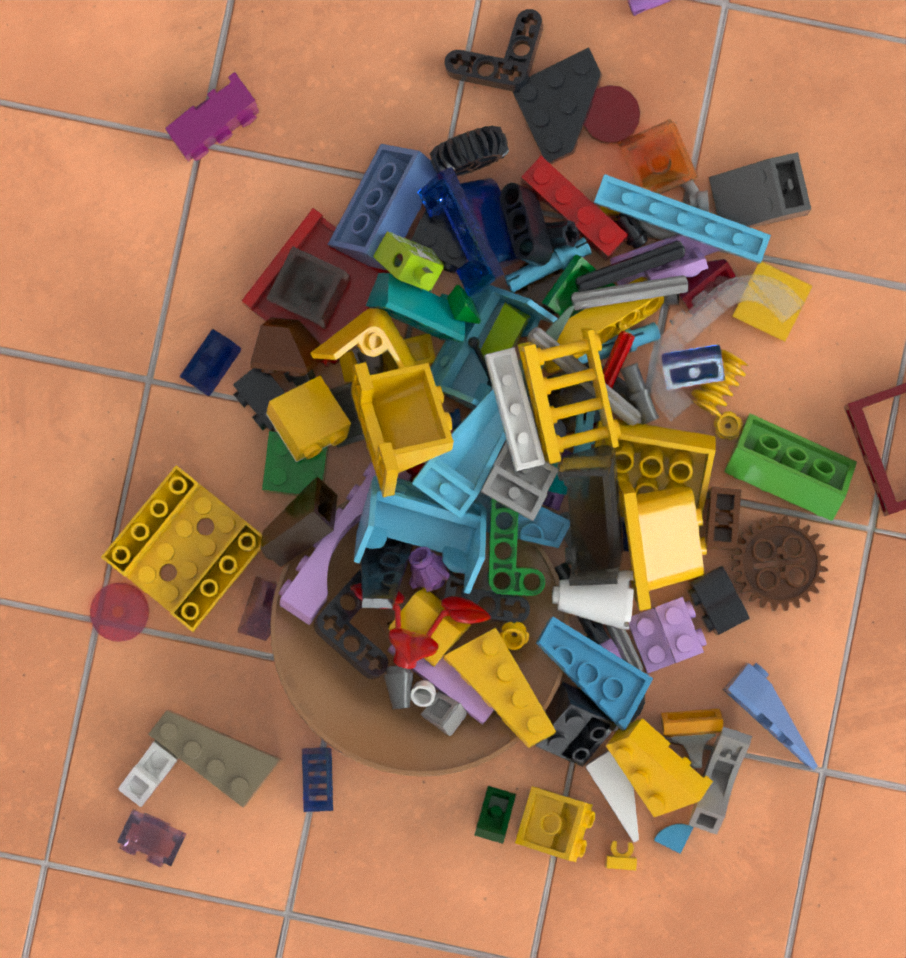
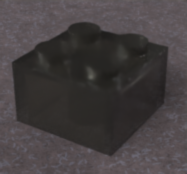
(308, 287)

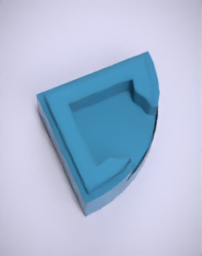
(674, 836)

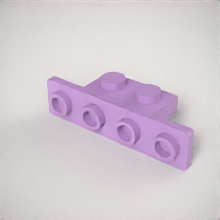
(689, 265)

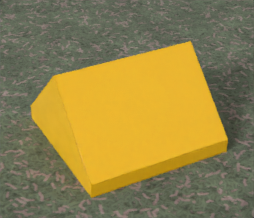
(420, 615)

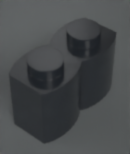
(718, 600)

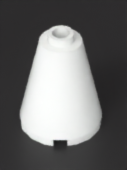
(600, 603)

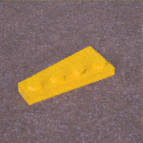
(499, 681)

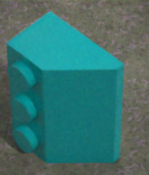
(416, 308)

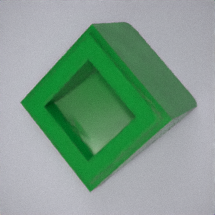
(463, 306)

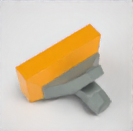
(692, 730)

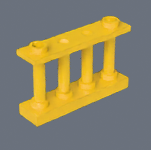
(540, 387)

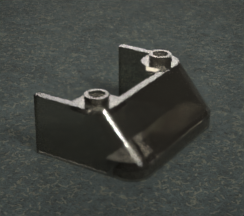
(594, 516)

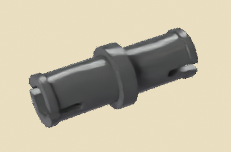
(639, 393)

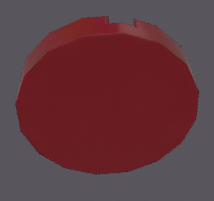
(612, 115)

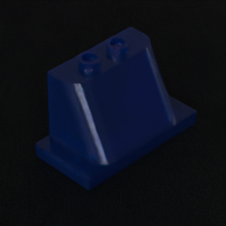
(477, 222)

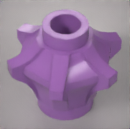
(427, 569)

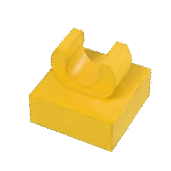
(621, 860)

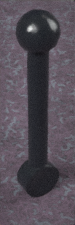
(474, 342)

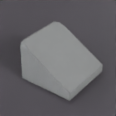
(445, 713)

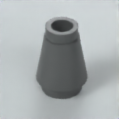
(399, 686)

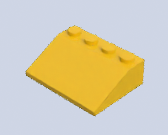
(663, 459)

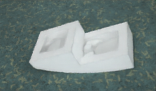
(148, 773)

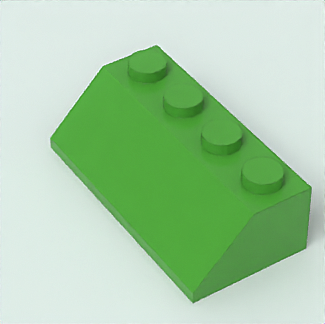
(791, 467)

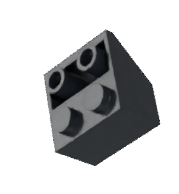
(578, 725)

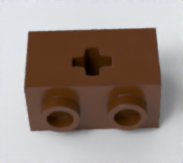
(722, 518)

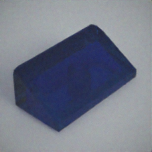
(210, 362)
(693, 367)

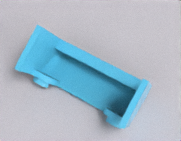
(457, 365)
(423, 522)

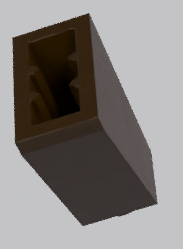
(300, 523)

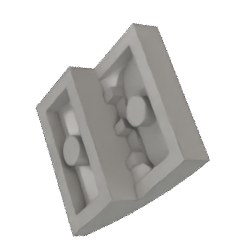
(519, 490)

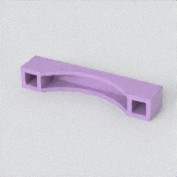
(309, 590)

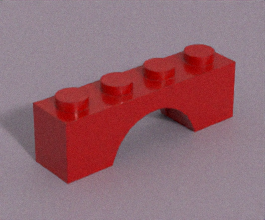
(561, 195)

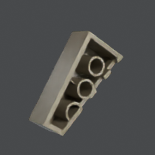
(219, 758)

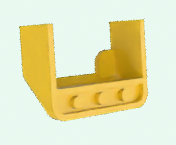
(374, 336)

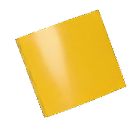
(762, 317)

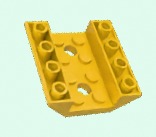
(168, 534)

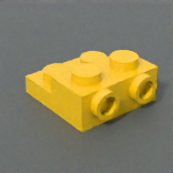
(555, 824)

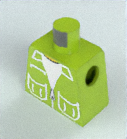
(419, 263)

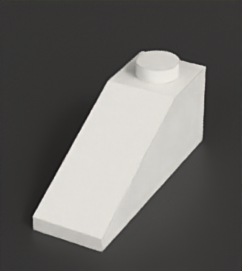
(616, 790)

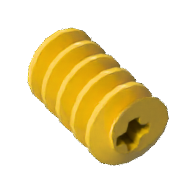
(712, 393)

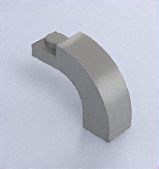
(722, 770)

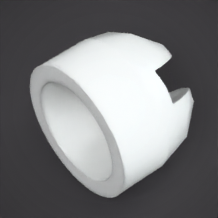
(423, 693)

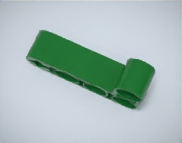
(508, 564)

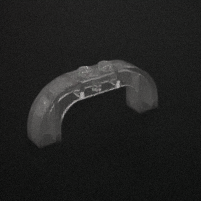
(708, 308)

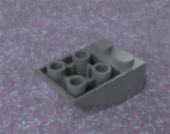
(762, 192)

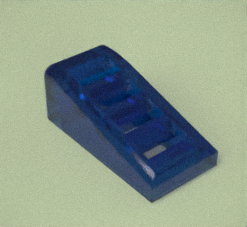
(317, 754)

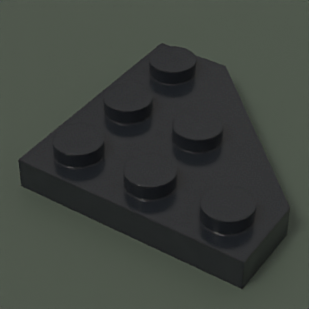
(559, 103)

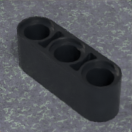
(525, 224)

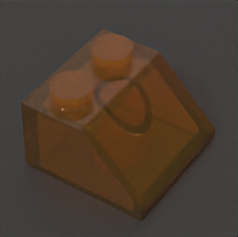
(658, 158)

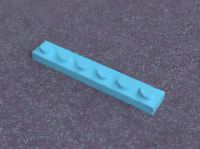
(682, 219)

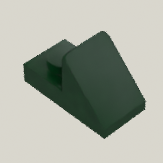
(495, 814)

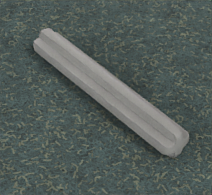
(629, 292)

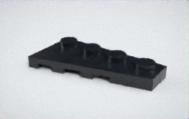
(383, 573)

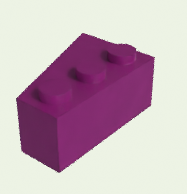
(213, 119)

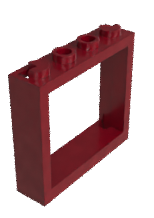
(869, 450)

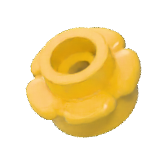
(735, 422)
(514, 642)

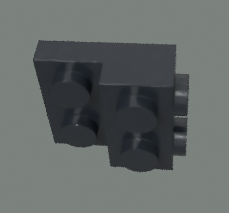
(441, 238)

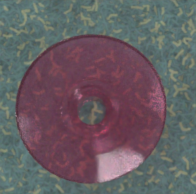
(134, 616)

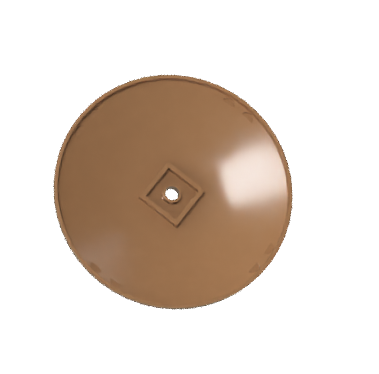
(356, 711)

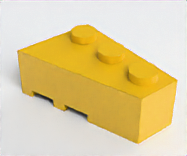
(655, 770)

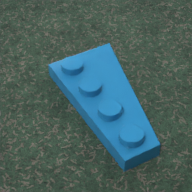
(546, 528)

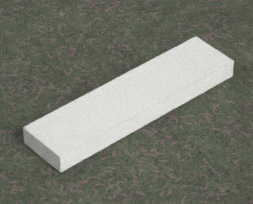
(514, 409)

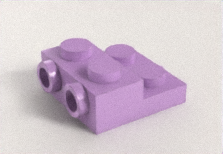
(666, 634)

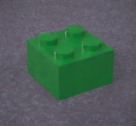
(286, 475)

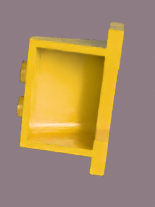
(400, 419)
(661, 538)

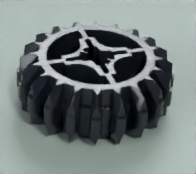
(470, 150)

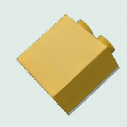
(308, 419)

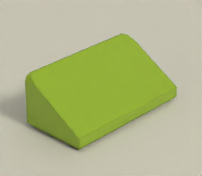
(505, 330)

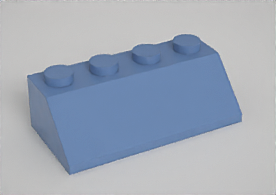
(383, 202)

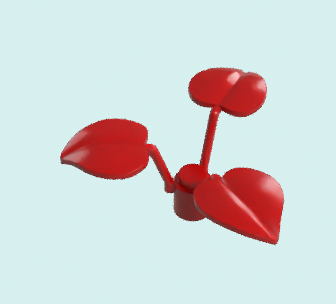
(415, 646)

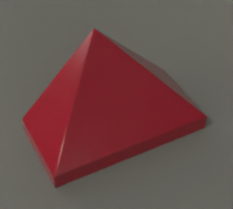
(707, 280)

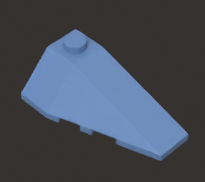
(762, 702)

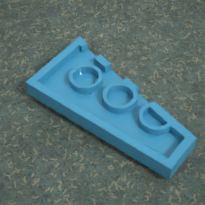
(599, 673)

